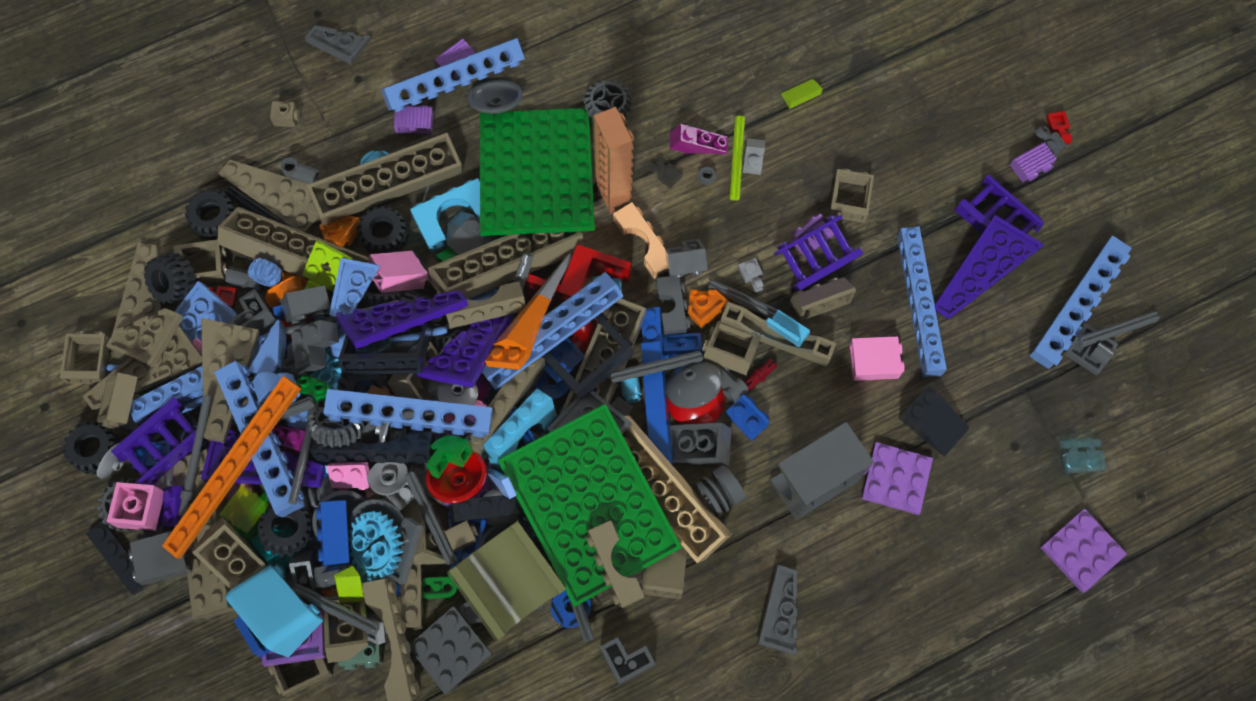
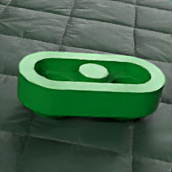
(313, 388)
(437, 588)

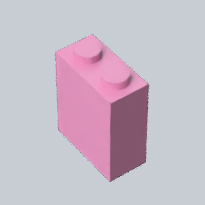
(398, 271)
(876, 358)

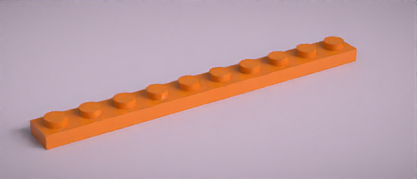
(231, 467)

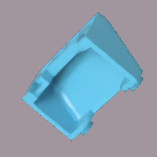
(274, 610)

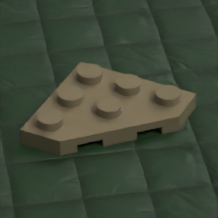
(146, 337)

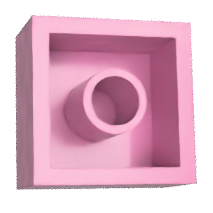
(135, 506)

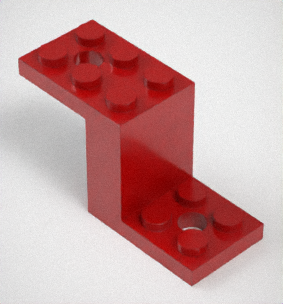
(579, 272)

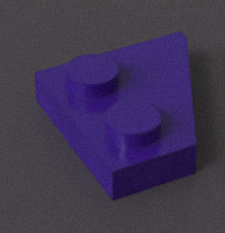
(170, 507)

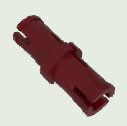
(760, 374)

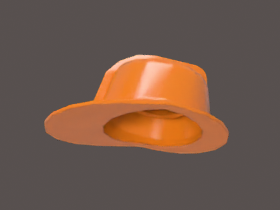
(289, 285)

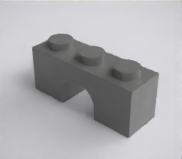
(671, 290)

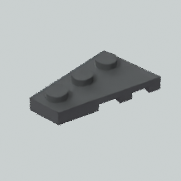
(341, 45)

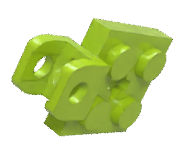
(315, 270)

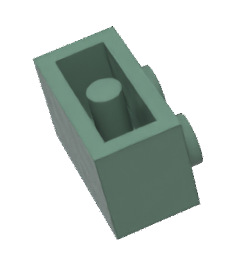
(369, 656)

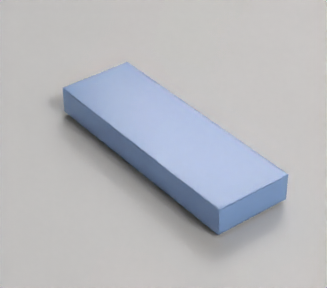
(501, 483)

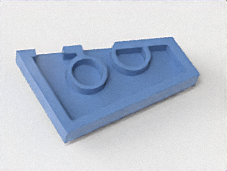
(351, 285)

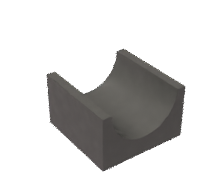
(821, 470)

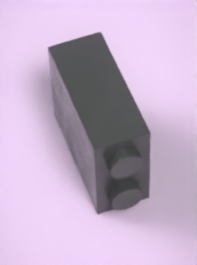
(154, 562)

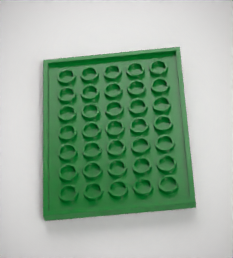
(535, 172)
(581, 481)

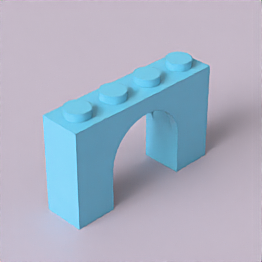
(428, 213)
(535, 411)

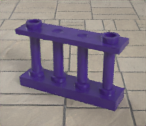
(981, 221)
(833, 262)
(143, 434)

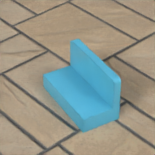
(788, 328)

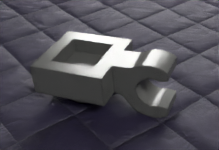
(1052, 140)

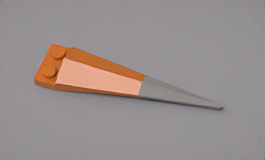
(517, 341)

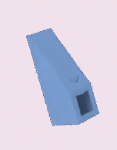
(271, 352)

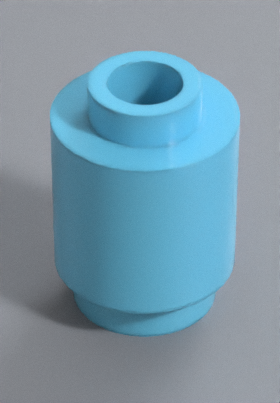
(631, 390)

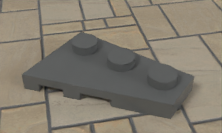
(410, 535)

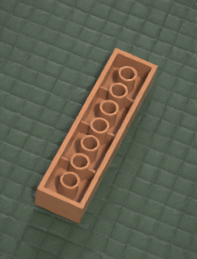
(613, 159)

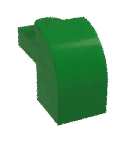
(446, 450)

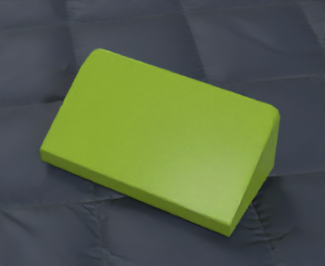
(802, 93)
(349, 586)

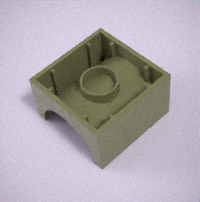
(505, 580)

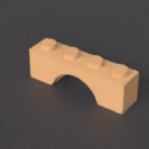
(630, 221)

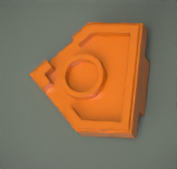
(342, 231)
(706, 306)

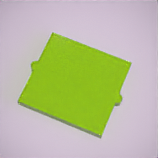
(244, 509)

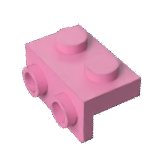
(348, 475)

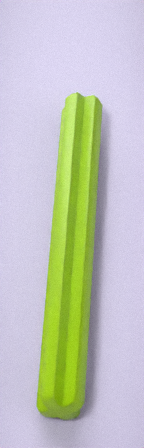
(737, 158)

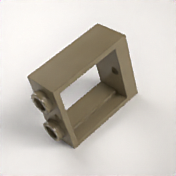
(851, 212)
(220, 254)
(735, 336)
(69, 353)
(117, 400)
(282, 686)

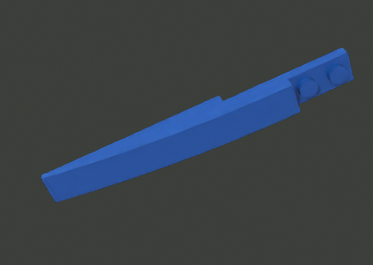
(655, 384)

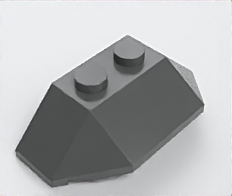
(464, 233)

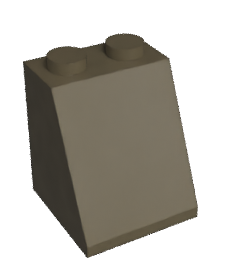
(666, 576)

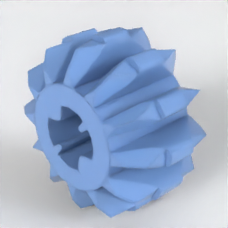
(264, 272)

